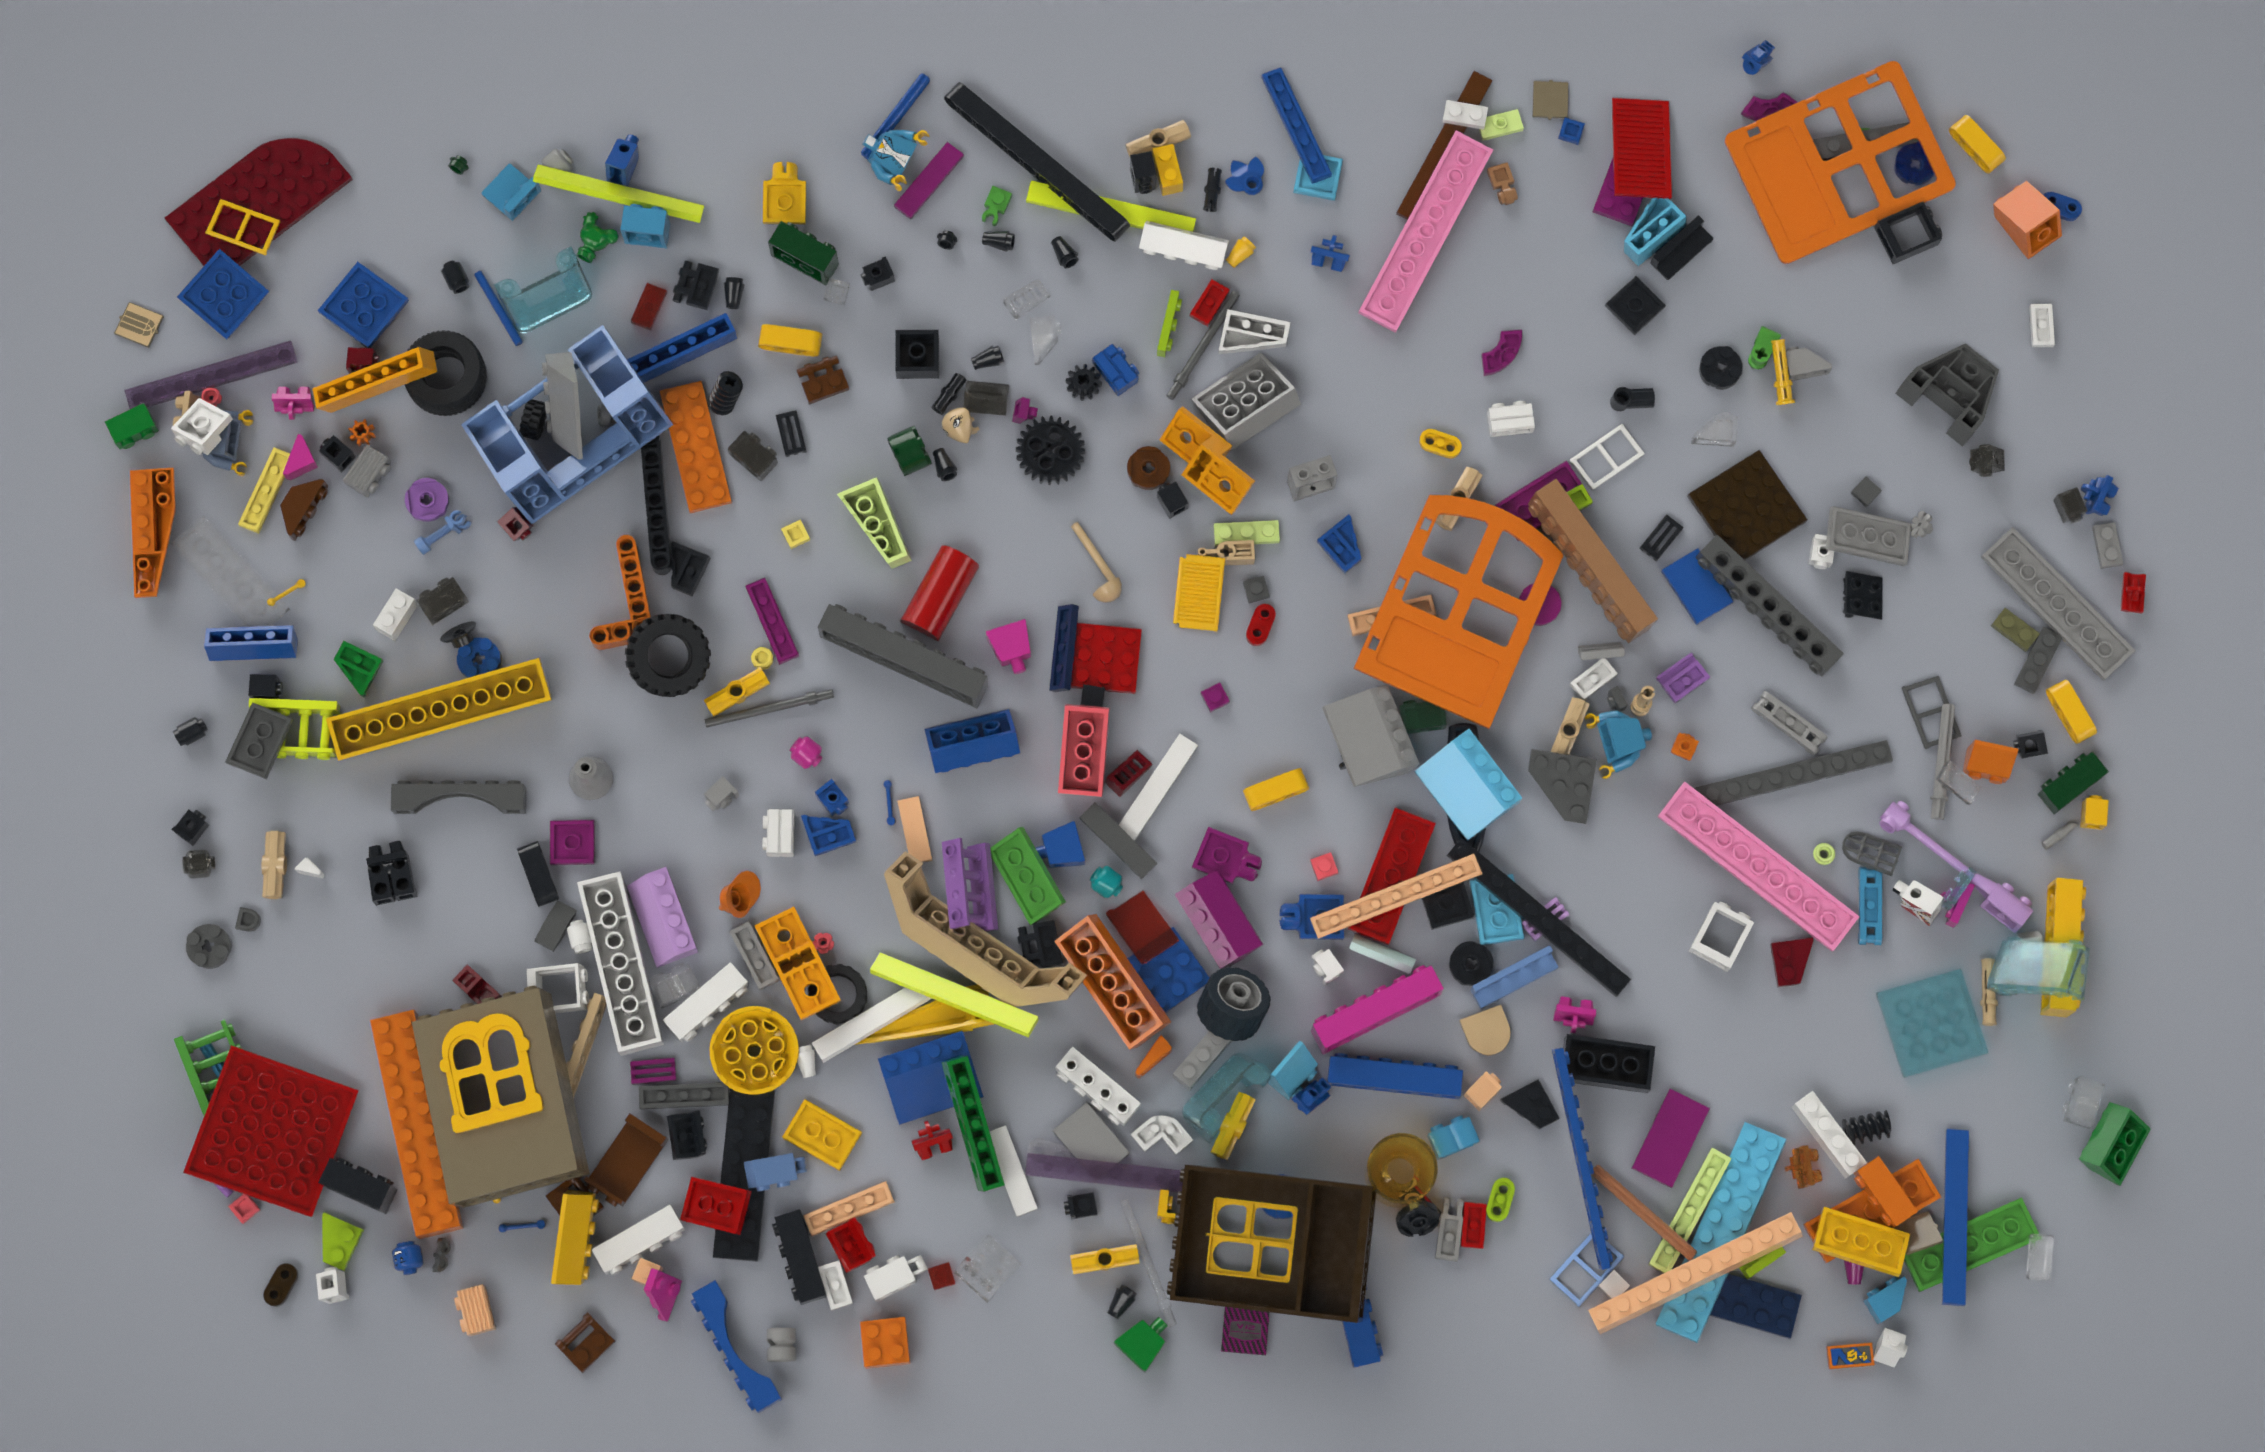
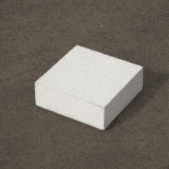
(1613, 1285)

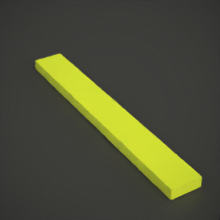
(616, 192)
(1135, 214)
(954, 994)

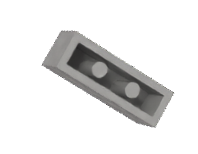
(1200, 1060)

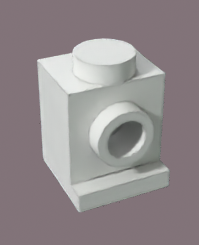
(1816, 558)
(1327, 966)
(331, 1285)

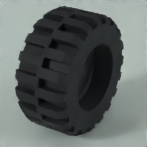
(689, 676)

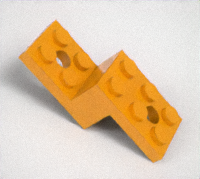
(1207, 460)
(797, 963)

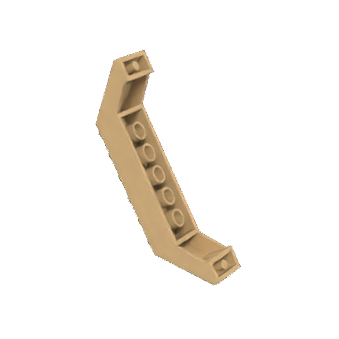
(970, 947)

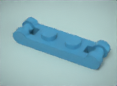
(1870, 906)

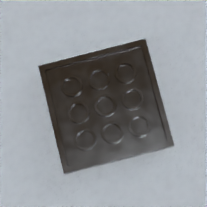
(1747, 506)

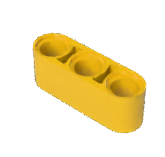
(1977, 144)
(790, 340)
(2071, 711)
(1276, 789)

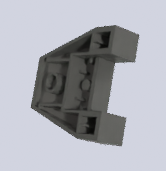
(1956, 383)

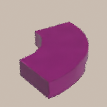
(1760, 108)
(1503, 353)

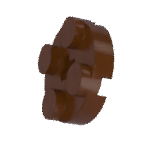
(1151, 480)

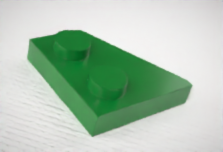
(358, 666)

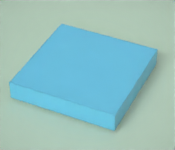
(1323, 189)

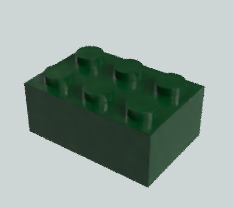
(803, 252)

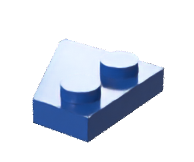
(1341, 544)
(827, 833)

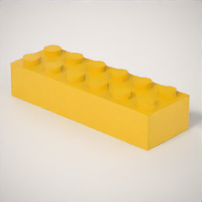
(2063, 924)

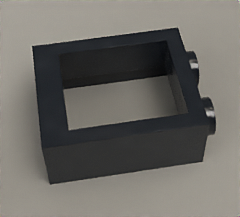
(1891, 244)

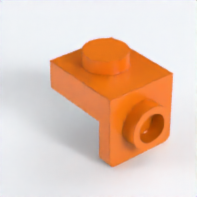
(1684, 746)

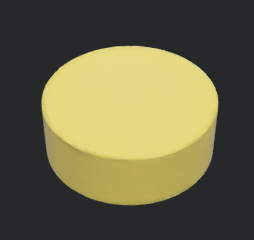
(762, 658)

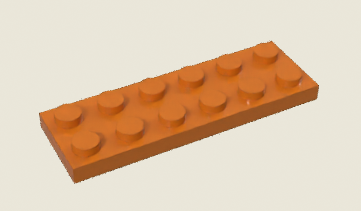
(695, 447)
(1912, 1180)

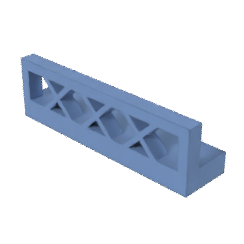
(1514, 977)

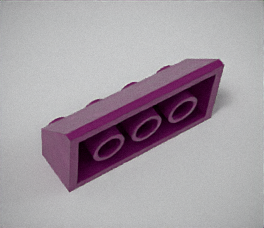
(1219, 919)

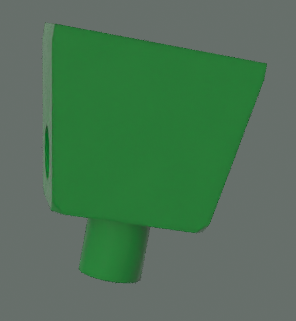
(1142, 1342)

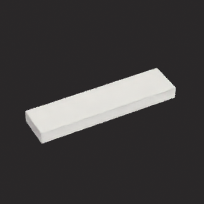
(1012, 1172)

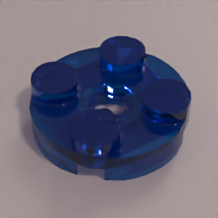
(1903, 165)

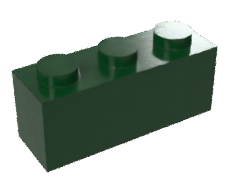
(2072, 781)

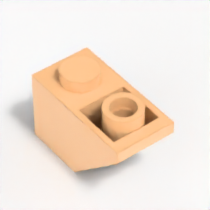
(1483, 1090)

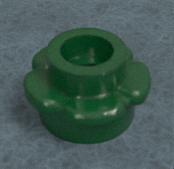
(458, 164)

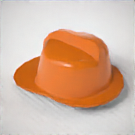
(740, 894)

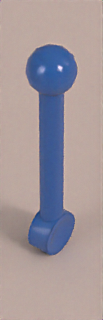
(890, 820)
(540, 1224)

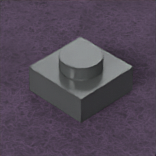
(1256, 589)
(1616, 700)

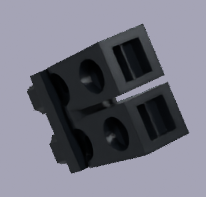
(387, 867)

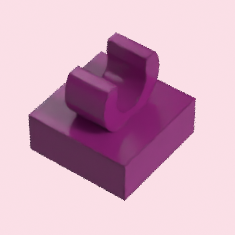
(1023, 411)

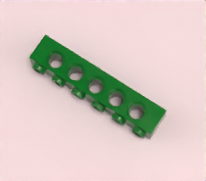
(972, 1123)

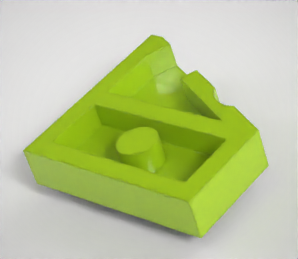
(338, 1241)

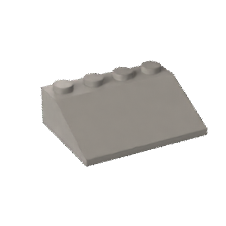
(1247, 400)
(563, 402)
(1371, 736)

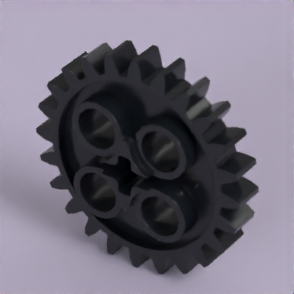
(1060, 466)

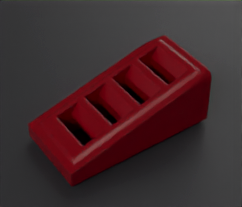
(1119, 783)

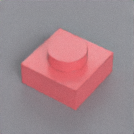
(1324, 866)

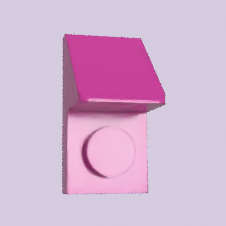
(1955, 913)

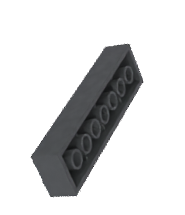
(903, 655)

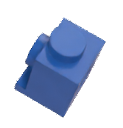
(833, 807)

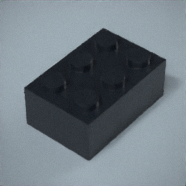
(358, 1184)

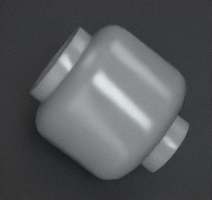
(558, 160)

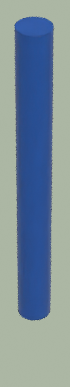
(498, 308)

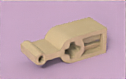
(1239, 552)

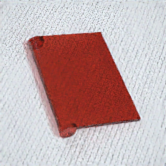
(1142, 927)

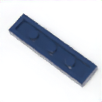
(1064, 648)

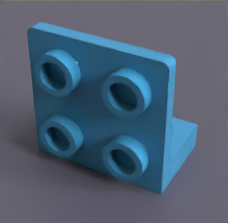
(511, 191)

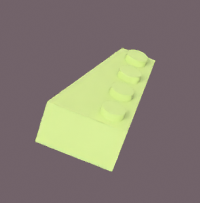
(873, 513)

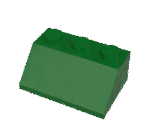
(2115, 1143)

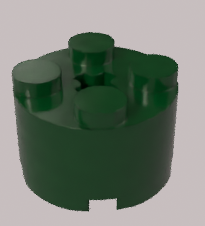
(909, 450)

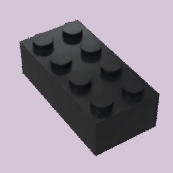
(1610, 1063)

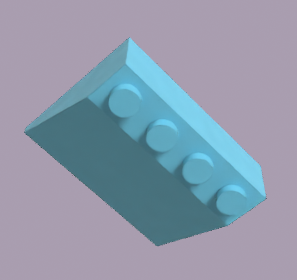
(1468, 784)

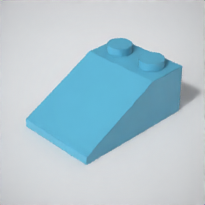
(1293, 1071)

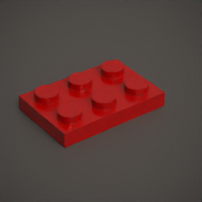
(715, 1205)

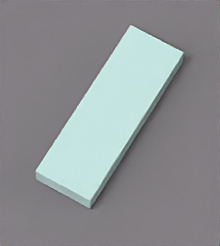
(1382, 954)

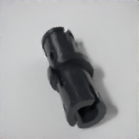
(1212, 189)
(948, 393)

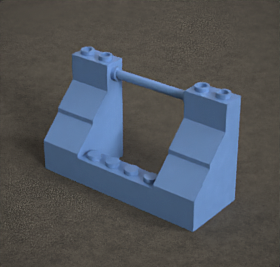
(519, 469)

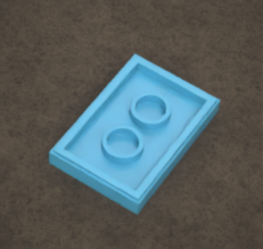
(1494, 919)

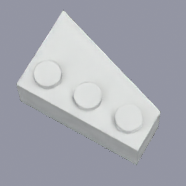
(1252, 332)

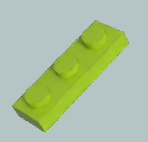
(1169, 323)

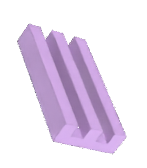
(1559, 907)

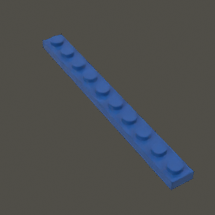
(1584, 1167)

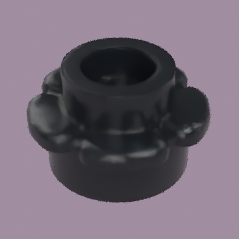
(946, 240)

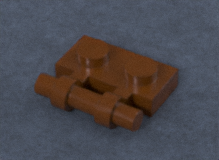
(825, 385)

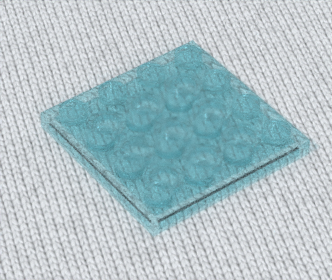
(1932, 1023)

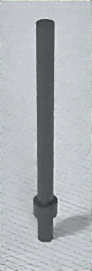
(1182, 378)
(810, 698)

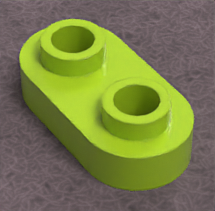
(1500, 1200)

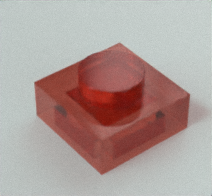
(941, 1276)

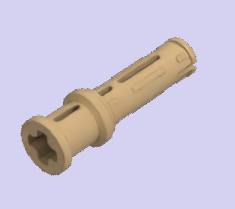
(1641, 700)

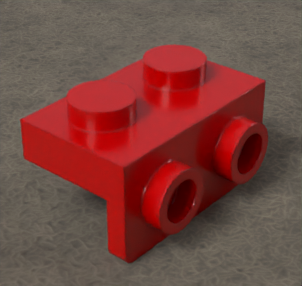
(851, 1244)

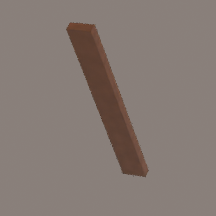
(1472, 94)

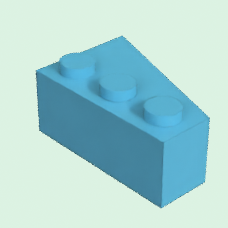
(1654, 229)

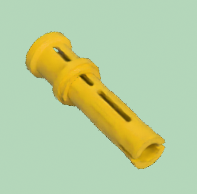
(1782, 386)

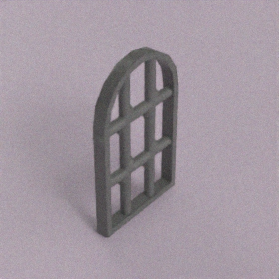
(1877, 858)

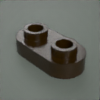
(281, 1285)

